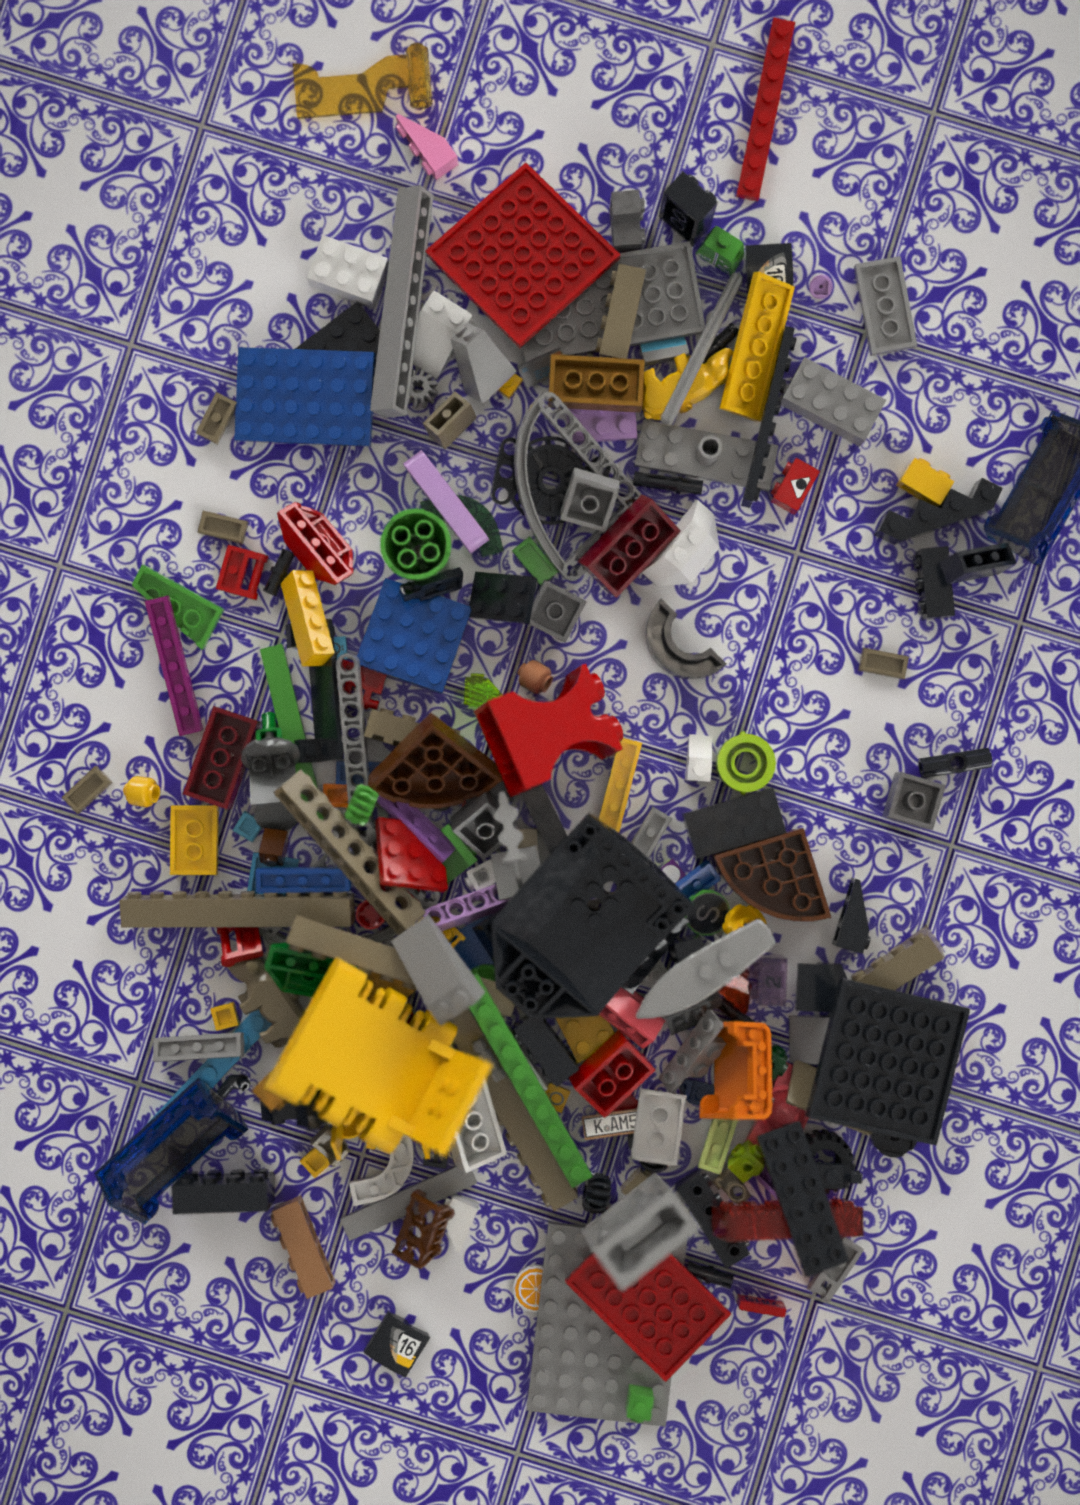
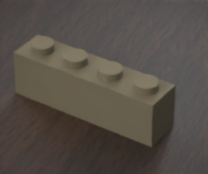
(622, 312)

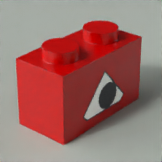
(794, 486)

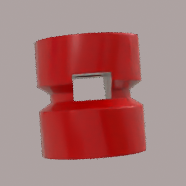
(368, 916)

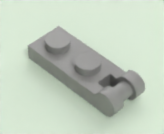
(837, 1274)

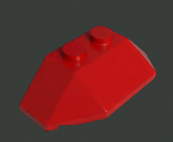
(316, 543)

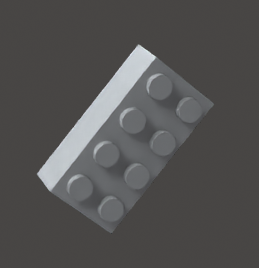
(832, 402)

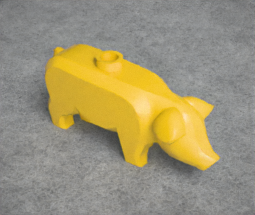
(709, 377)

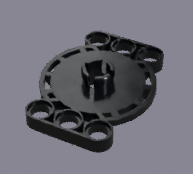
(540, 460)

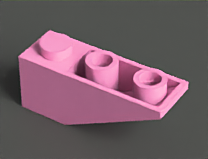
(432, 148)

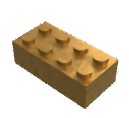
(597, 383)

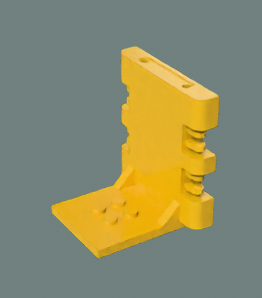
(377, 1064)

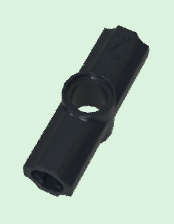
(968, 760)

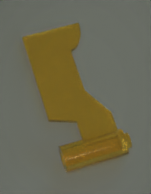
(364, 91)

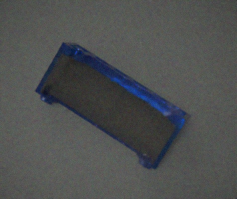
(1042, 493)
(167, 1150)

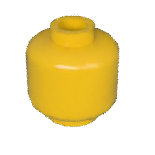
(141, 791)

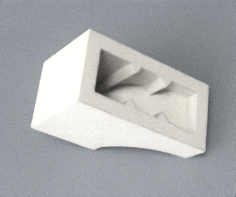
(699, 758)

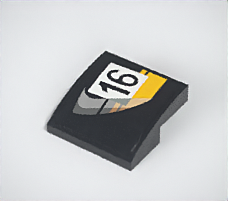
(771, 260)
(396, 1344)

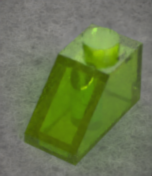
(479, 690)

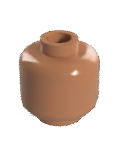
(535, 676)

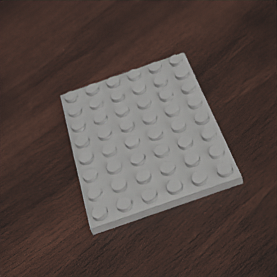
(576, 1356)

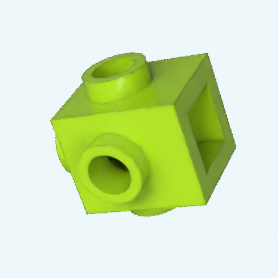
(746, 1161)

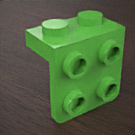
(461, 858)

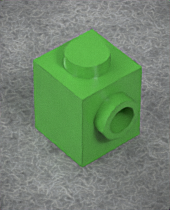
(639, 1403)

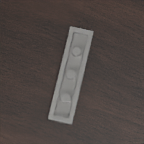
(198, 1047)

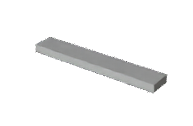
(395, 1206)

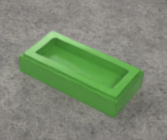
(534, 560)

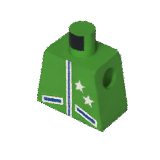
(722, 250)

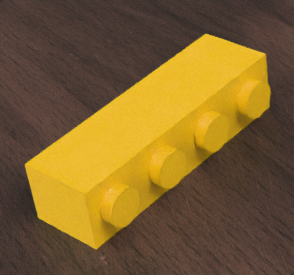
(307, 618)

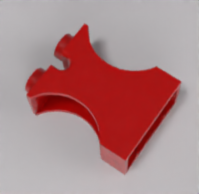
(532, 735)

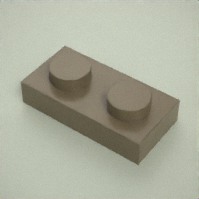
(216, 418)

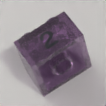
(769, 980)

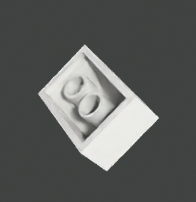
(434, 332)

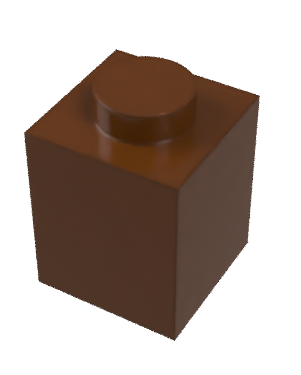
(273, 847)

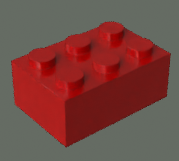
(611, 1074)

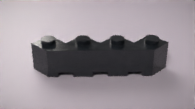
(927, 518)

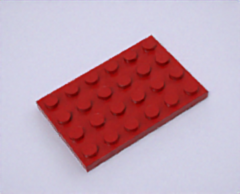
(658, 1315)

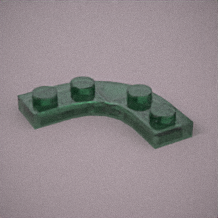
(482, 517)

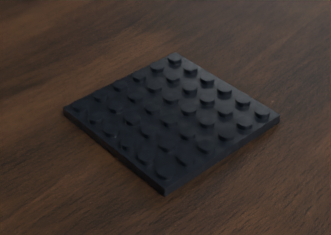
(887, 1062)

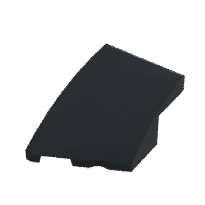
(817, 986)

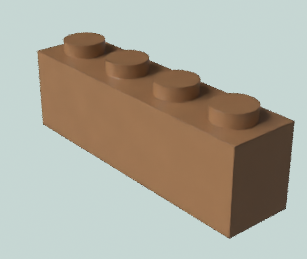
(303, 1247)

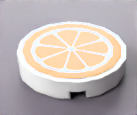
(528, 1286)

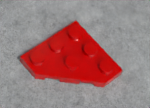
(405, 859)

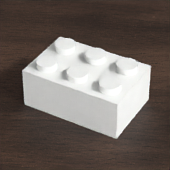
(348, 272)

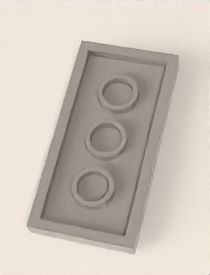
(885, 306)

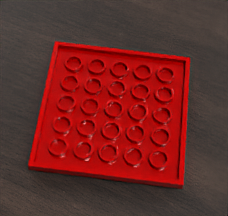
(522, 255)

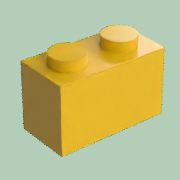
(925, 482)

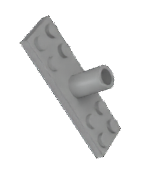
(681, 452)

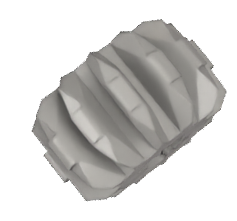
(428, 389)

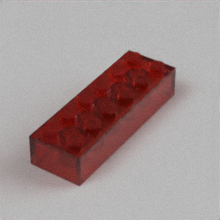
(766, 1221)

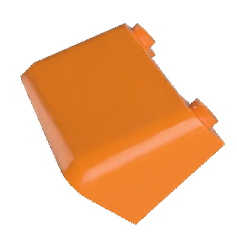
(741, 1074)

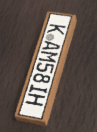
(614, 1124)

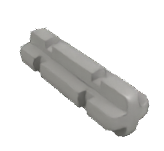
(480, 1047)

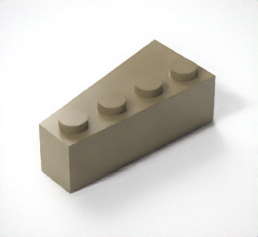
(389, 728)
(903, 961)

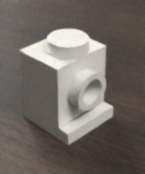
(473, 876)

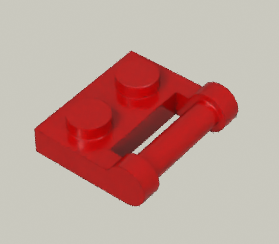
(234, 571)
(248, 944)

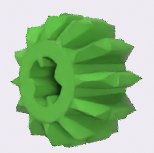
(361, 805)

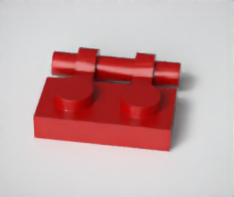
(371, 682)

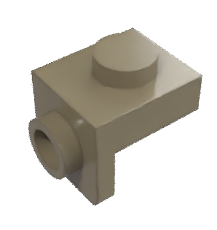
(321, 1142)

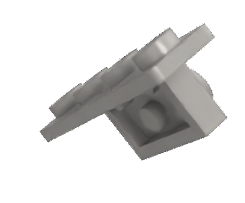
(696, 1052)

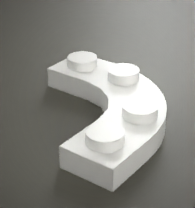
(389, 1180)

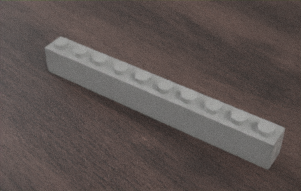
(402, 302)

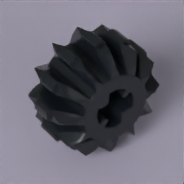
(596, 1193)

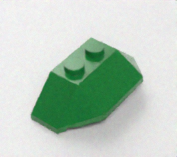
(296, 971)

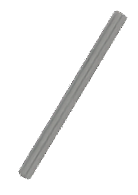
(701, 349)

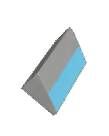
(663, 351)

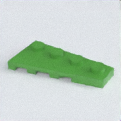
(192, 612)

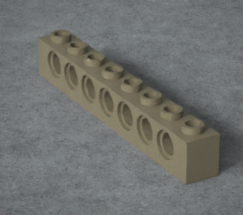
(337, 850)

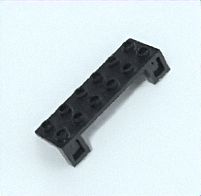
(325, 709)
(802, 1199)

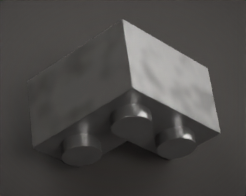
(625, 217)

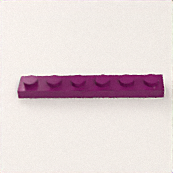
(174, 665)

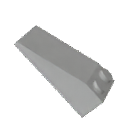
(437, 970)

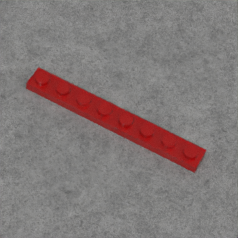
(765, 109)

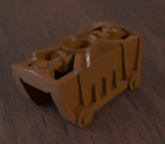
(431, 1233)

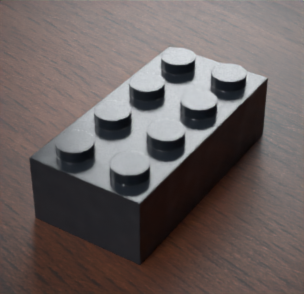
(733, 823)
(223, 1192)

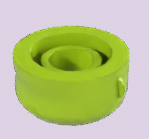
(764, 760)

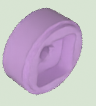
(821, 286)

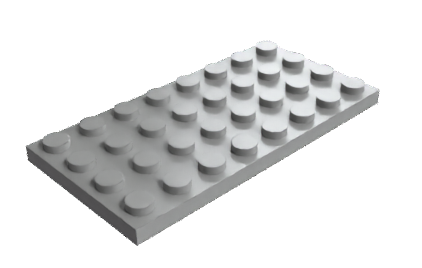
(666, 308)

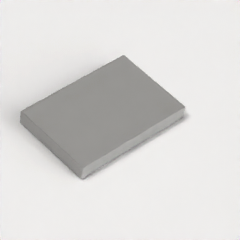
(658, 1127)

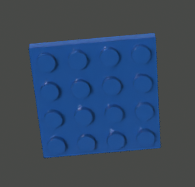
(413, 637)

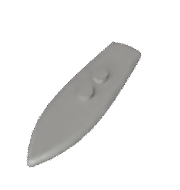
(706, 970)

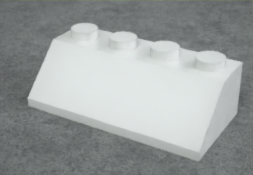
(479, 1135)

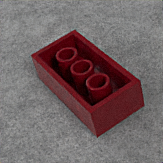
(629, 545)
(218, 762)

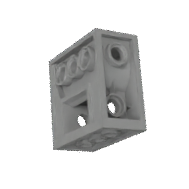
(639, 1230)

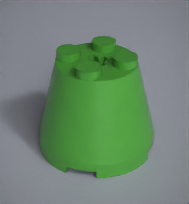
(413, 529)

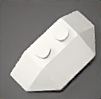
(688, 551)

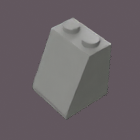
(480, 362)

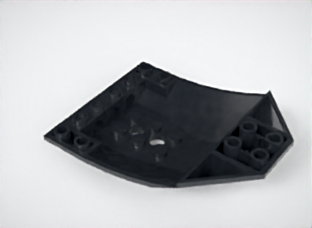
(560, 954)

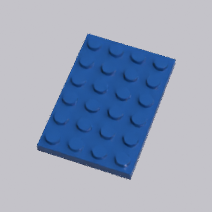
(304, 396)

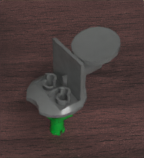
(270, 765)

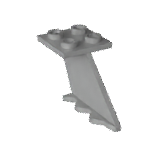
(515, 865)

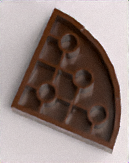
(434, 768)
(776, 877)

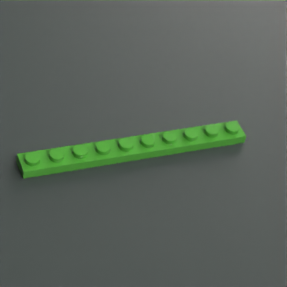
(529, 1088)

